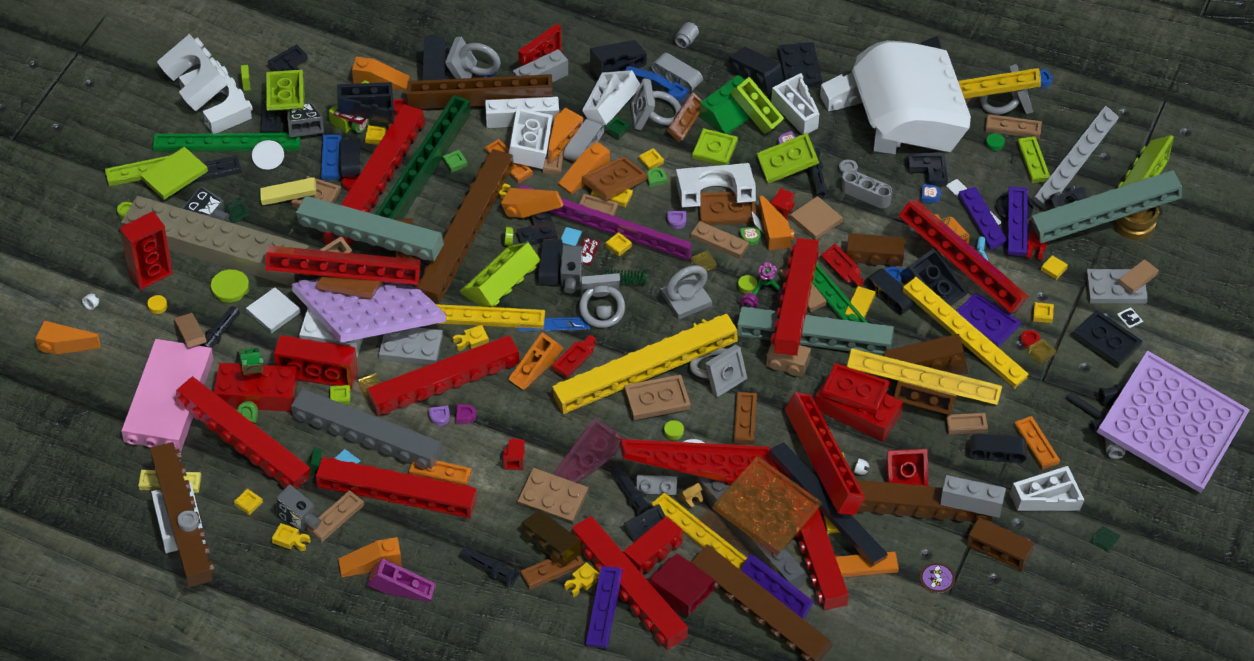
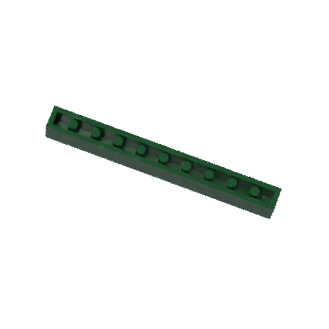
(425, 159)

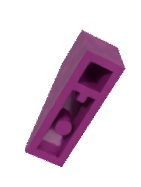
(400, 582)

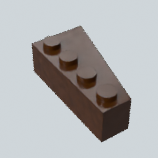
(939, 353)

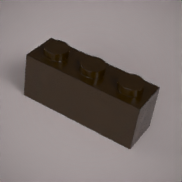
(551, 538)

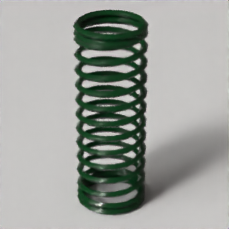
(627, 276)

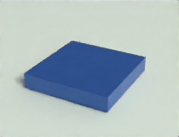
(655, 78)

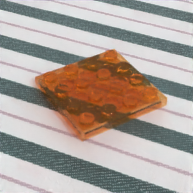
(767, 505)

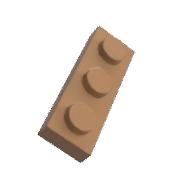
(720, 240)

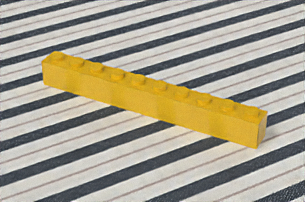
(645, 363)

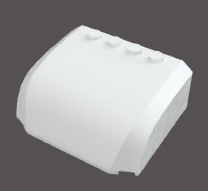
(912, 94)

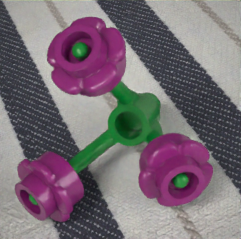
(767, 273)

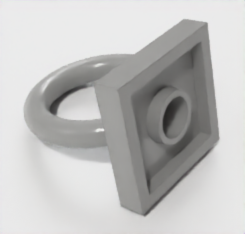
(463, 63)
(1017, 96)
(644, 103)
(599, 287)
(687, 294)
(723, 370)

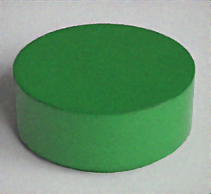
(995, 142)

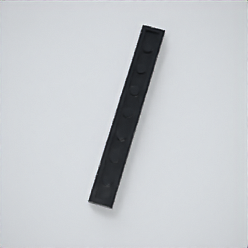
(846, 524)

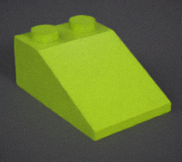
(285, 90)

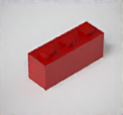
(655, 545)

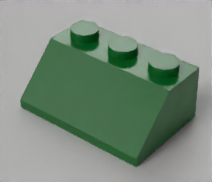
(722, 109)

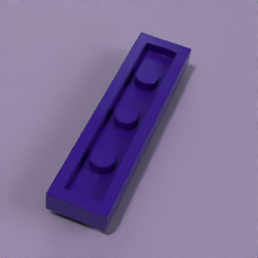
(982, 218)
(1017, 221)
(777, 586)
(604, 607)

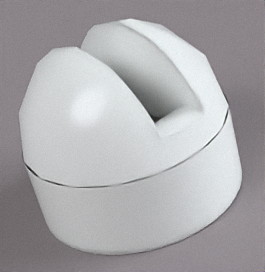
(90, 301)
(859, 467)

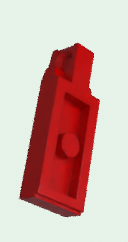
(843, 265)
(574, 357)

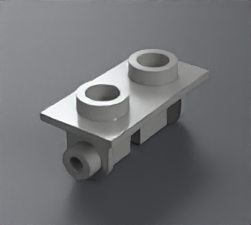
(657, 484)

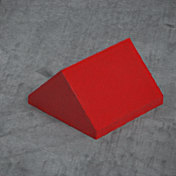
(907, 466)

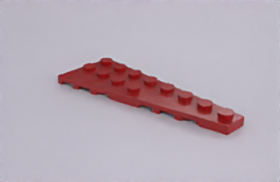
(706, 460)

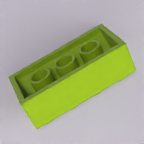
(1152, 160)
(501, 275)

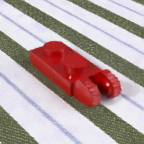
(1034, 244)

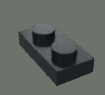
(271, 120)
(644, 521)

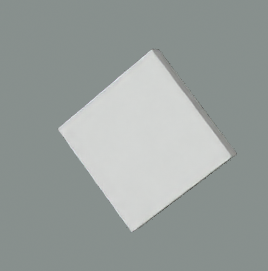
(273, 310)

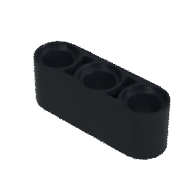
(350, 157)
(550, 261)
(889, 291)
(998, 448)

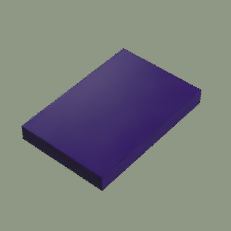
(989, 319)

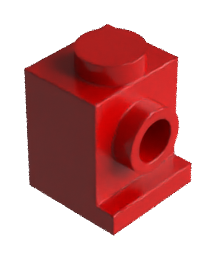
(784, 202)
(514, 455)

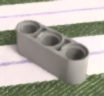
(677, 71)
(585, 137)
(866, 189)

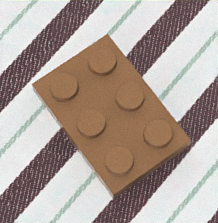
(657, 397)
(553, 495)

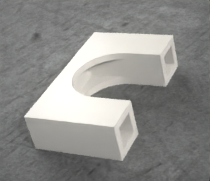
(208, 80)
(230, 112)
(734, 176)

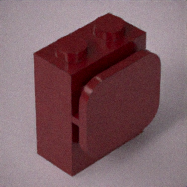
(682, 584)

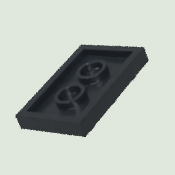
(800, 59)
(1107, 338)

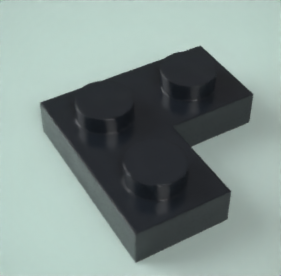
(288, 59)
(932, 163)
(542, 228)

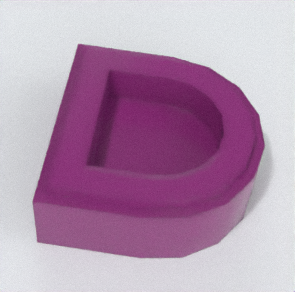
(465, 414)

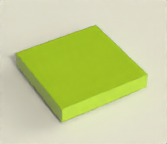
(715, 147)

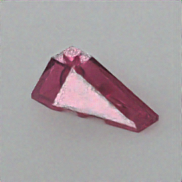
(590, 452)

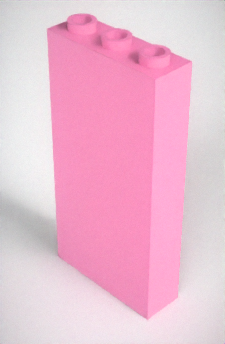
(154, 412)

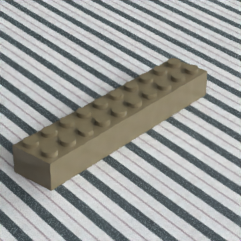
(215, 239)

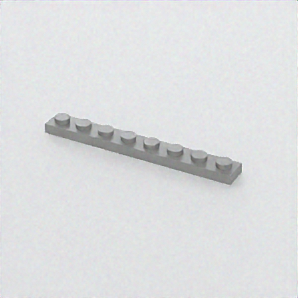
(1076, 156)

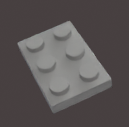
(1105, 287)
(412, 345)

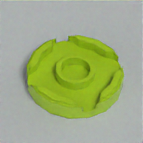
(230, 285)

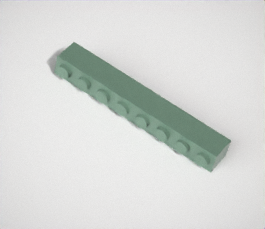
(1107, 206)
(370, 228)
(820, 331)

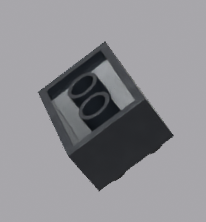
(937, 275)

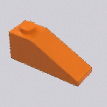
(378, 72)
(564, 128)
(589, 160)
(530, 202)
(775, 226)
(64, 339)
(536, 361)
(367, 557)

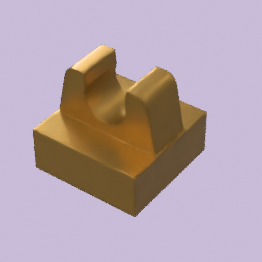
(691, 492)

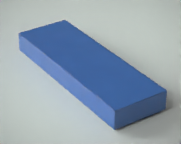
(331, 157)

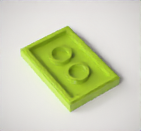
(787, 158)
(174, 173)

